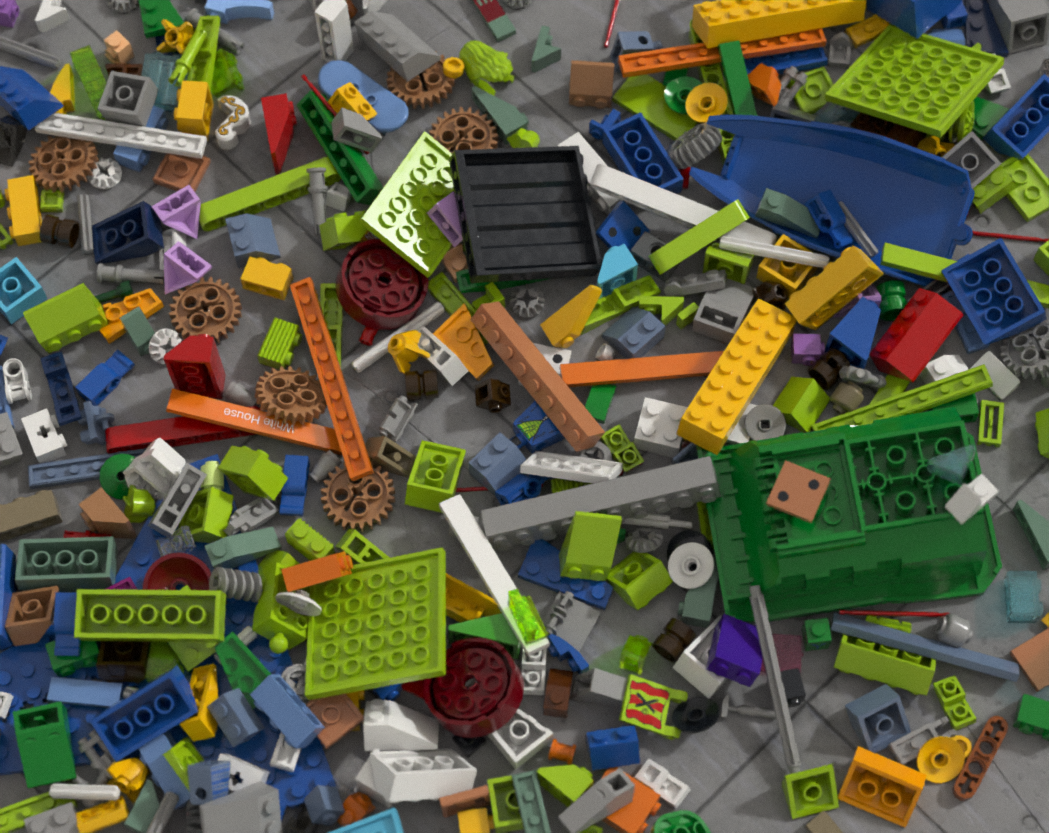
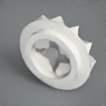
(102, 181)
(161, 338)

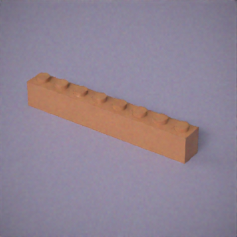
(537, 376)

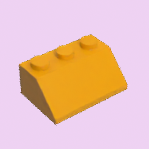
(882, 787)

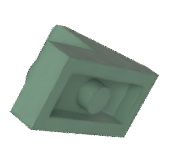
(544, 52)

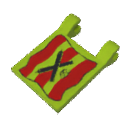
(647, 706)

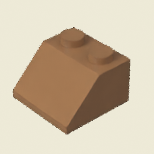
(591, 84)
(105, 517)
(30, 614)

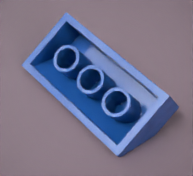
(25, 97)
(1023, 124)
(7, 587)
(145, 713)

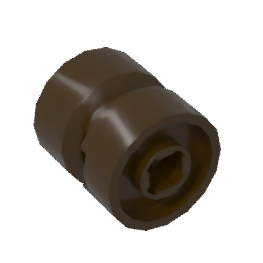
(60, 231)
(827, 369)
(421, 384)
(675, 638)

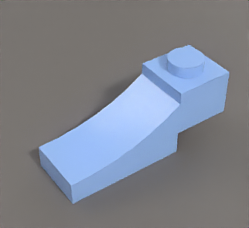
(237, 9)

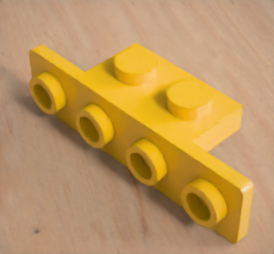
(466, 602)

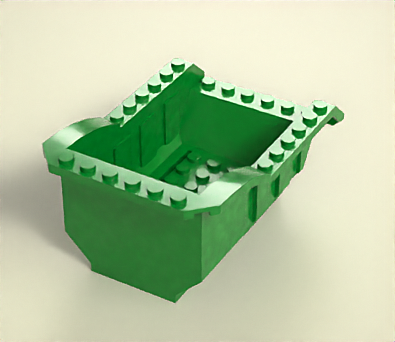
(877, 529)

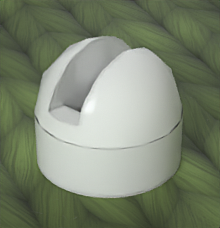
(605, 352)

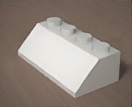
(420, 774)

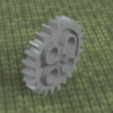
(1021, 354)

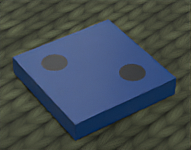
(621, 227)

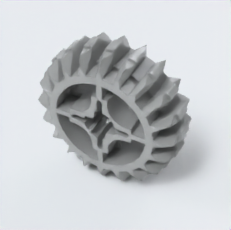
(694, 145)

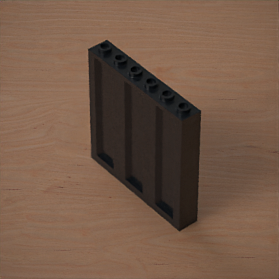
(525, 213)

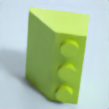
(66, 318)

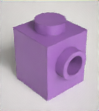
(8, 13)
(806, 349)

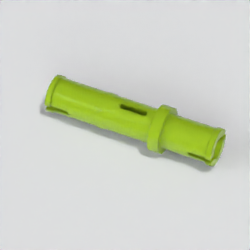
(184, 64)

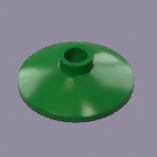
(678, 89)
(109, 473)

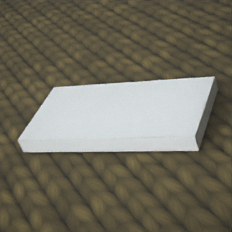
(570, 467)

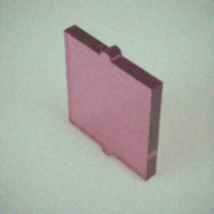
(788, 651)

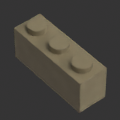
(29, 514)

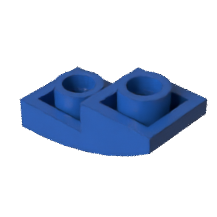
(563, 650)

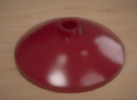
(177, 569)

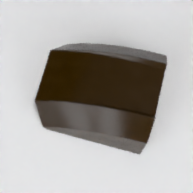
(123, 661)

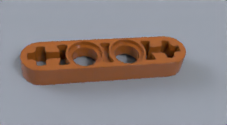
(982, 759)

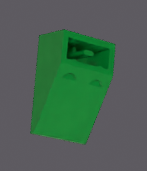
(45, 744)

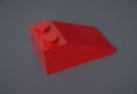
(279, 123)

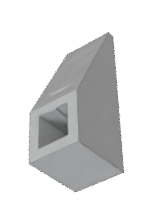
(598, 802)

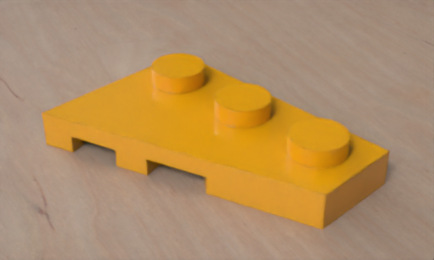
(145, 299)
(465, 341)

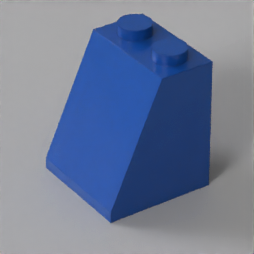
(856, 333)

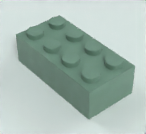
(66, 563)

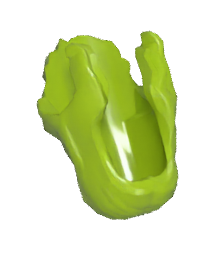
(485, 63)

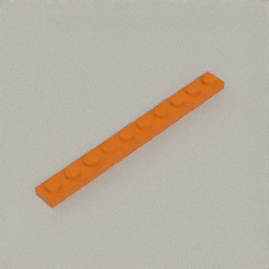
(698, 54)
(331, 379)

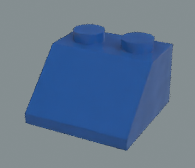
(613, 747)

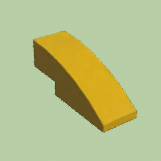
(64, 89)

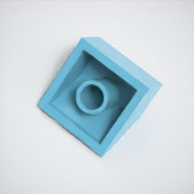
(616, 269)

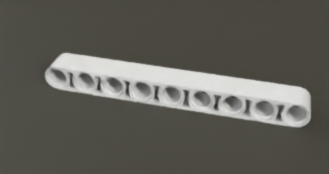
(667, 203)

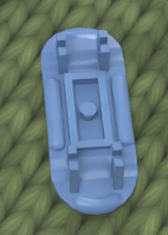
(390, 109)

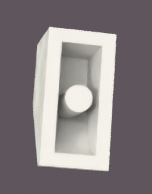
(943, 367)

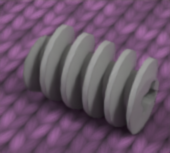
(236, 583)

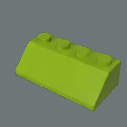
(885, 664)

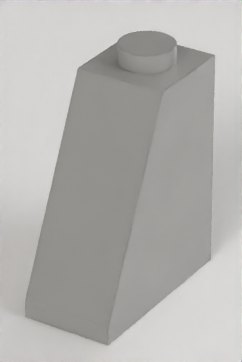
(599, 688)

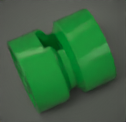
(892, 299)

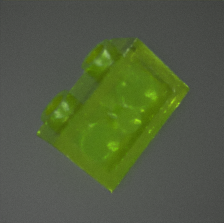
(225, 74)
(526, 617)

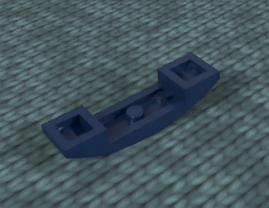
(61, 388)

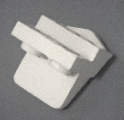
(155, 469)

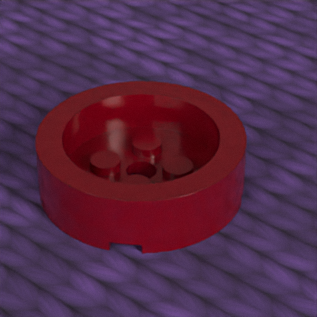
(375, 302)
(485, 704)

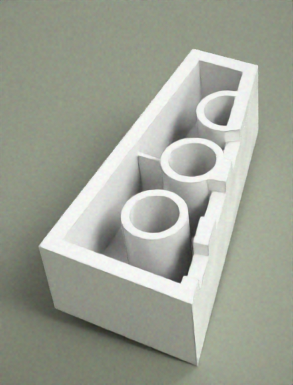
(519, 737)

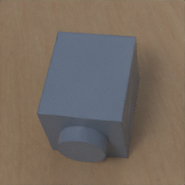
(324, 805)

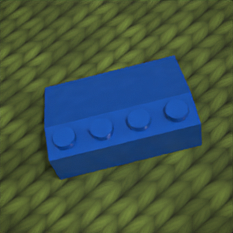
(994, 293)

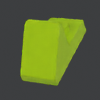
(666, 306)

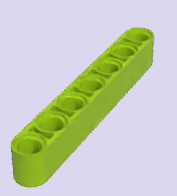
(263, 194)

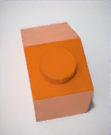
(765, 84)

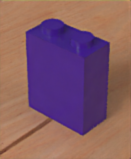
(735, 651)

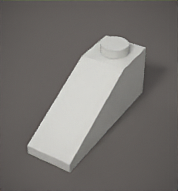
(441, 357)

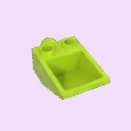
(276, 621)

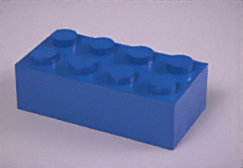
(641, 154)

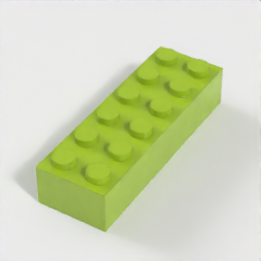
(150, 615)

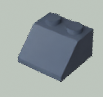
(252, 237)
(635, 333)
(496, 463)
(878, 718)

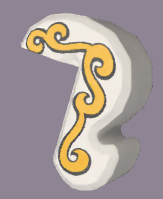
(235, 124)

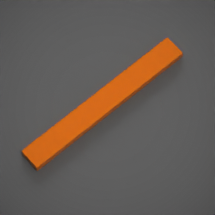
(639, 369)

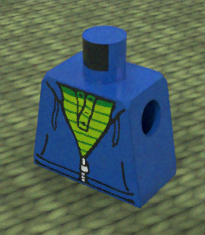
(535, 430)

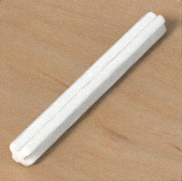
(773, 251)
(382, 347)

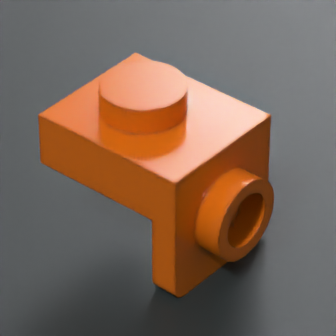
(356, 808)

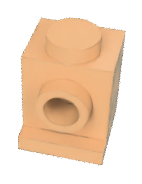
(118, 49)

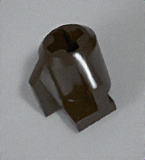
(772, 293)

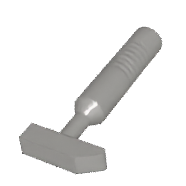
(746, 710)

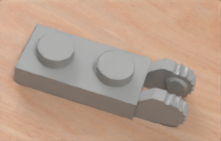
(695, 283)
(908, 746)

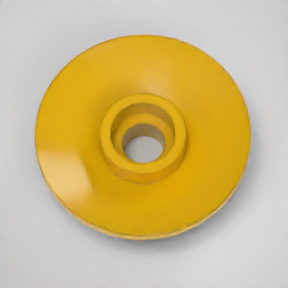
(702, 96)
(947, 766)

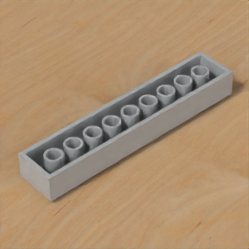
(623, 496)

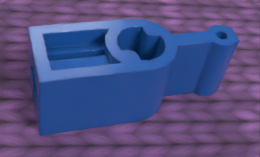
(829, 217)
(104, 378)
(295, 488)
(520, 488)
(65, 624)

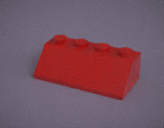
(915, 335)
(196, 367)

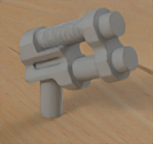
(785, 94)
(863, 376)
(102, 762)

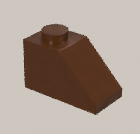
(558, 693)

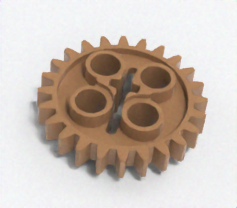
(412, 92)
(465, 137)
(63, 162)
(198, 294)
(290, 395)
(375, 506)

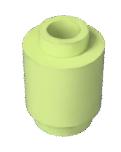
(214, 476)

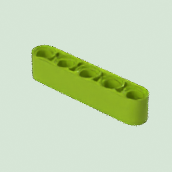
(698, 237)

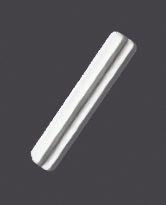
(81, 791)

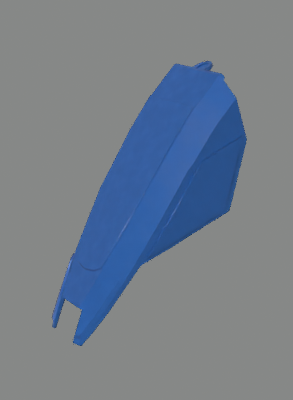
(886, 185)

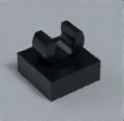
(469, 745)

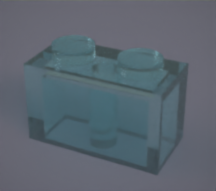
(1022, 597)

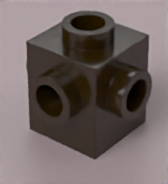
(492, 395)

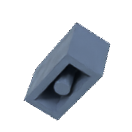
(235, 717)

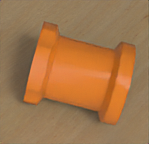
(562, 752)

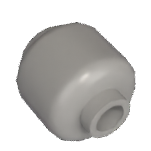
(953, 630)

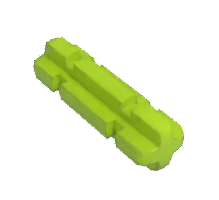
(891, 623)

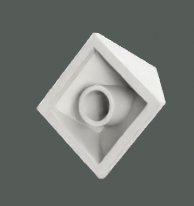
(366, 783)

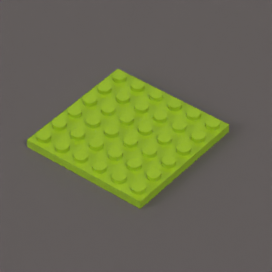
(915, 80)
(378, 625)

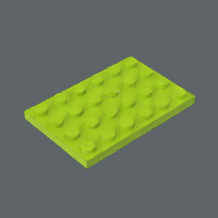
(401, 207)

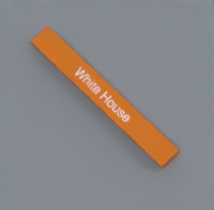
(252, 421)

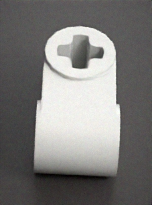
(16, 385)

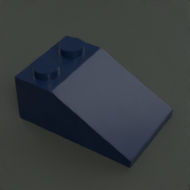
(127, 235)

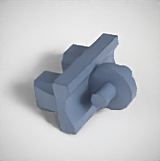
(97, 423)

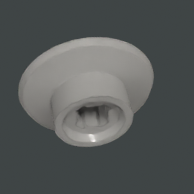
(765, 413)

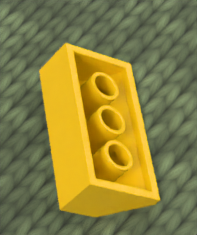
(833, 288)

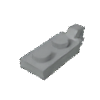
(251, 516)

